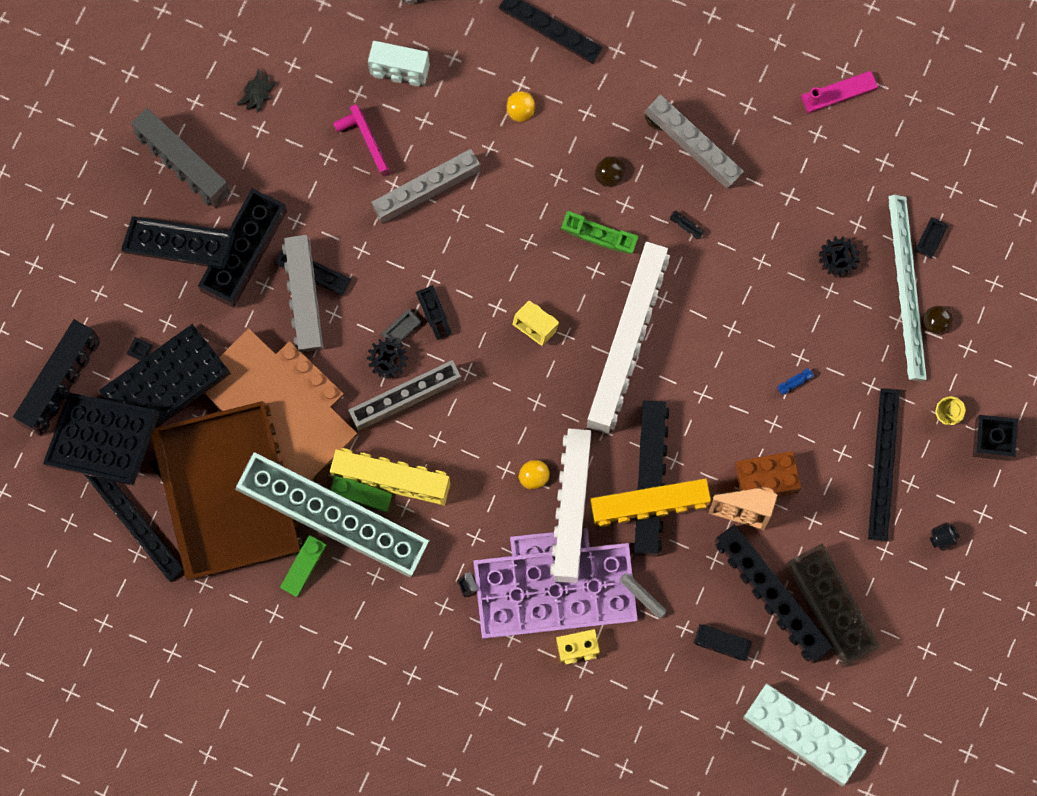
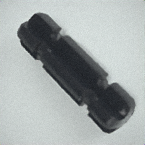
(686, 224)

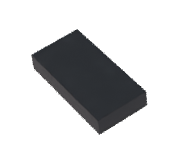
(931, 238)

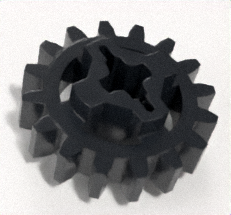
(833, 252)
(396, 354)

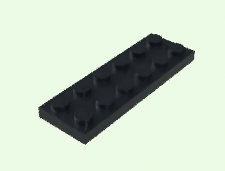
(178, 242)

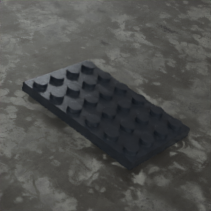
(169, 376)
(101, 438)

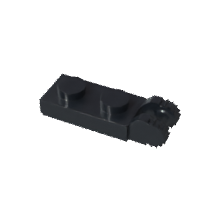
(433, 310)

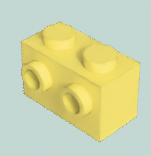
(535, 323)
(577, 647)

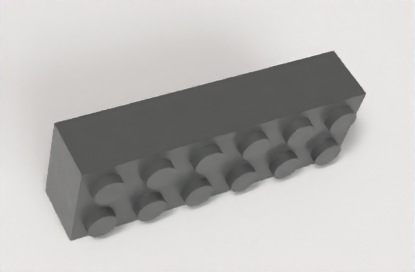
(180, 158)

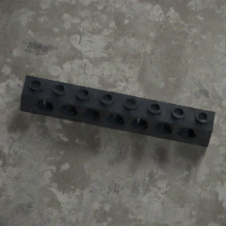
(784, 598)

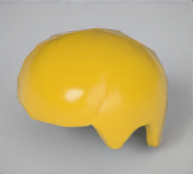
(520, 106)
(534, 474)

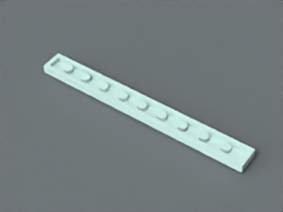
(907, 288)

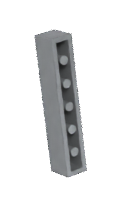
(693, 141)
(426, 186)
(303, 293)
(405, 395)

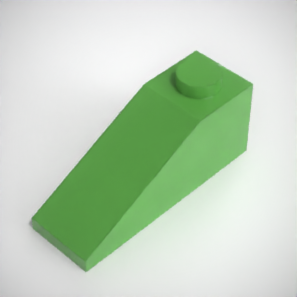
(362, 494)
(303, 566)

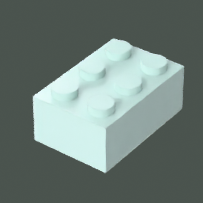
(398, 63)

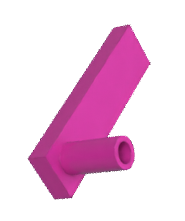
(838, 92)
(357, 117)

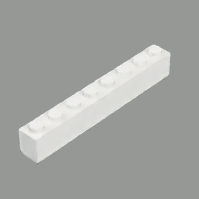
(572, 506)

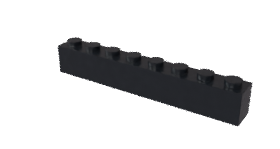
(650, 473)

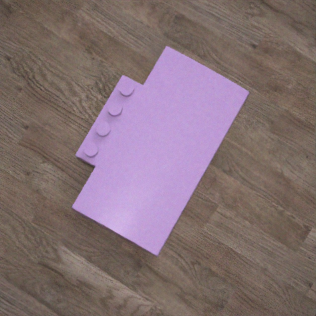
(523, 598)

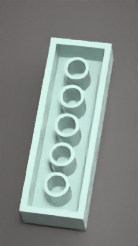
(804, 735)

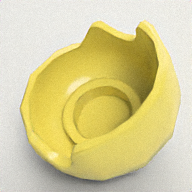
(950, 410)

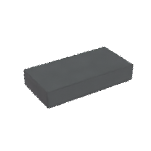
(402, 327)

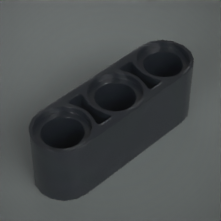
(723, 642)

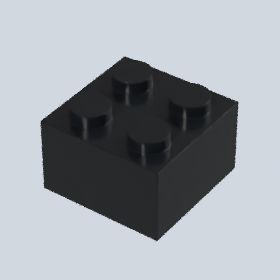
(995, 437)

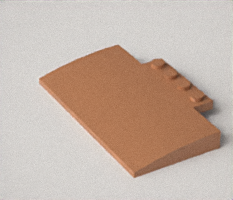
(297, 398)

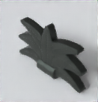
(256, 91)

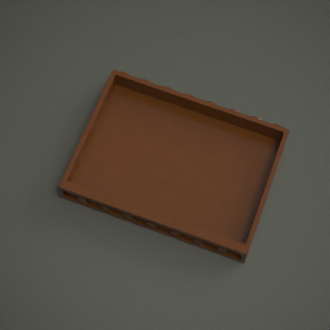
(199, 472)

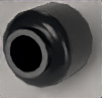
(944, 536)

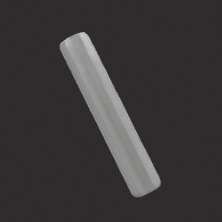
(641, 594)

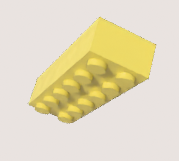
(391, 477)

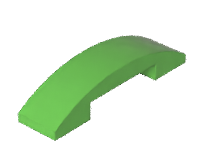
(598, 234)

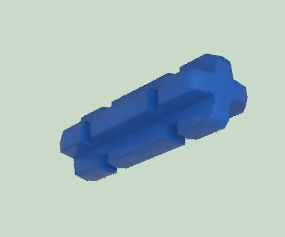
(795, 381)

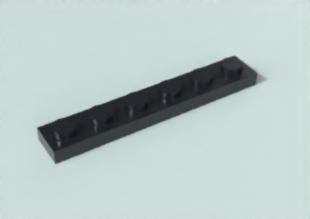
(552, 29)

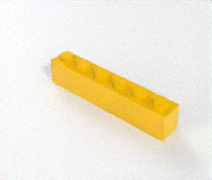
(650, 501)

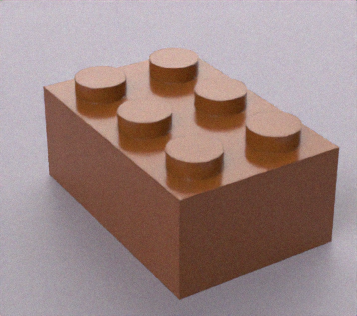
(771, 471)

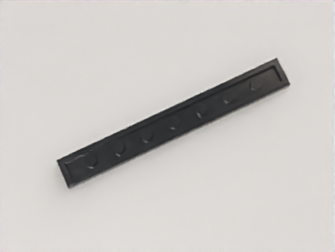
(883, 465)
(137, 527)

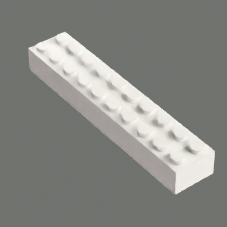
(627, 338)

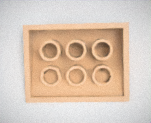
(745, 507)

